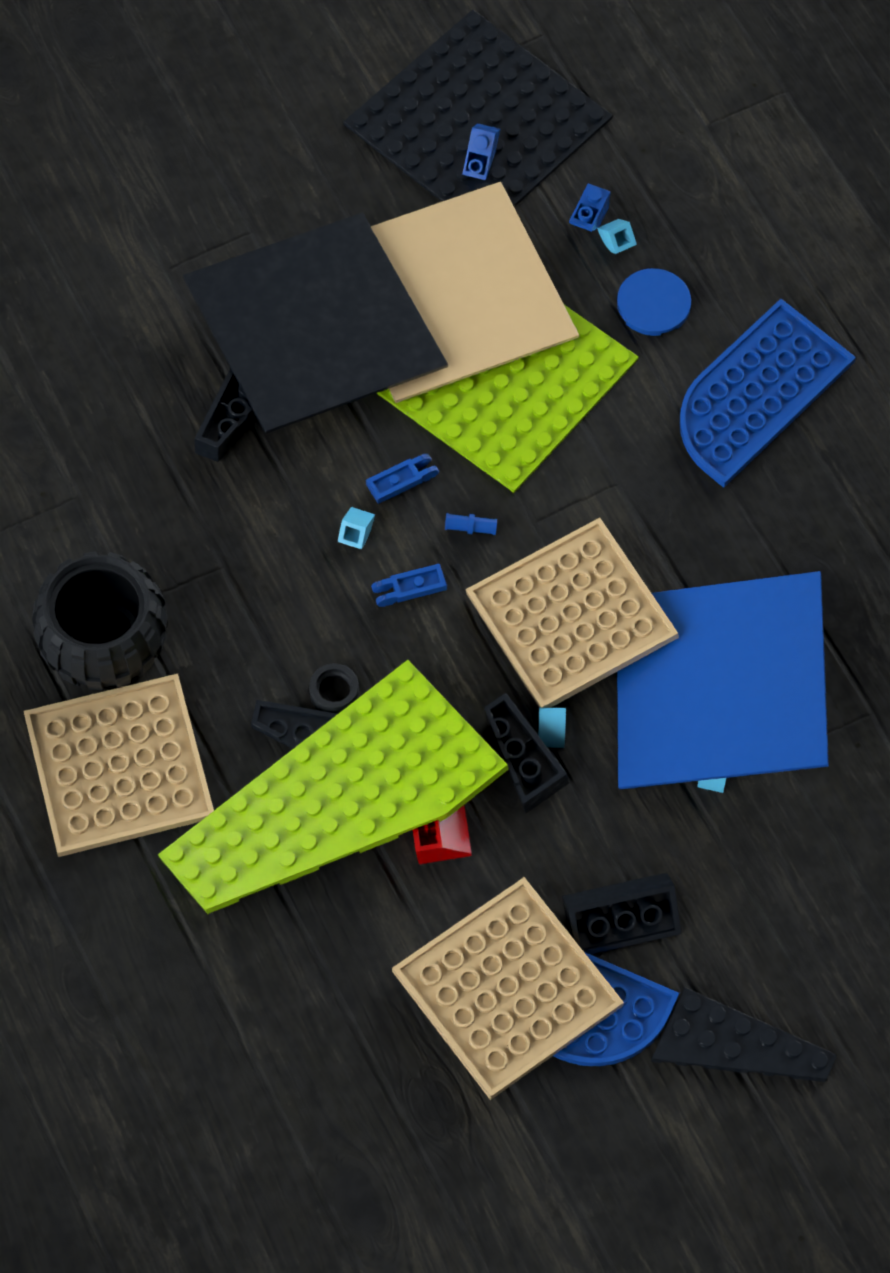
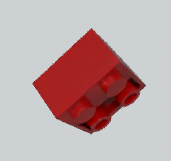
(443, 839)

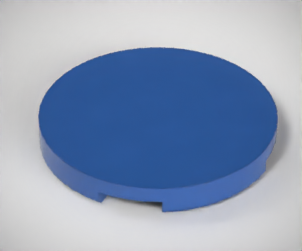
(654, 301)

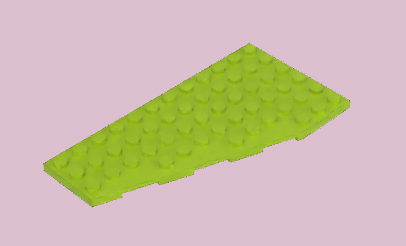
(350, 786)

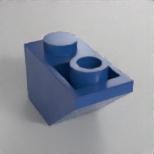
(481, 151)
(591, 208)

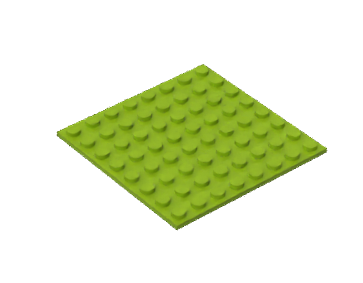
(523, 409)

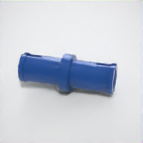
(470, 524)

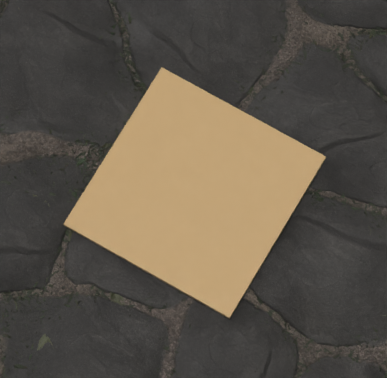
(474, 285)

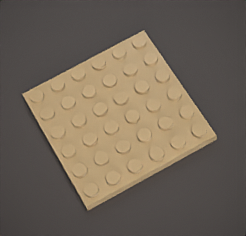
(571, 614)
(118, 765)
(507, 987)

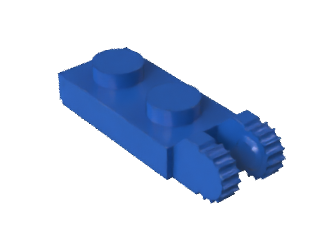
(400, 478)
(410, 585)

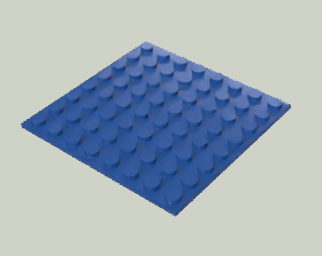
(733, 690)

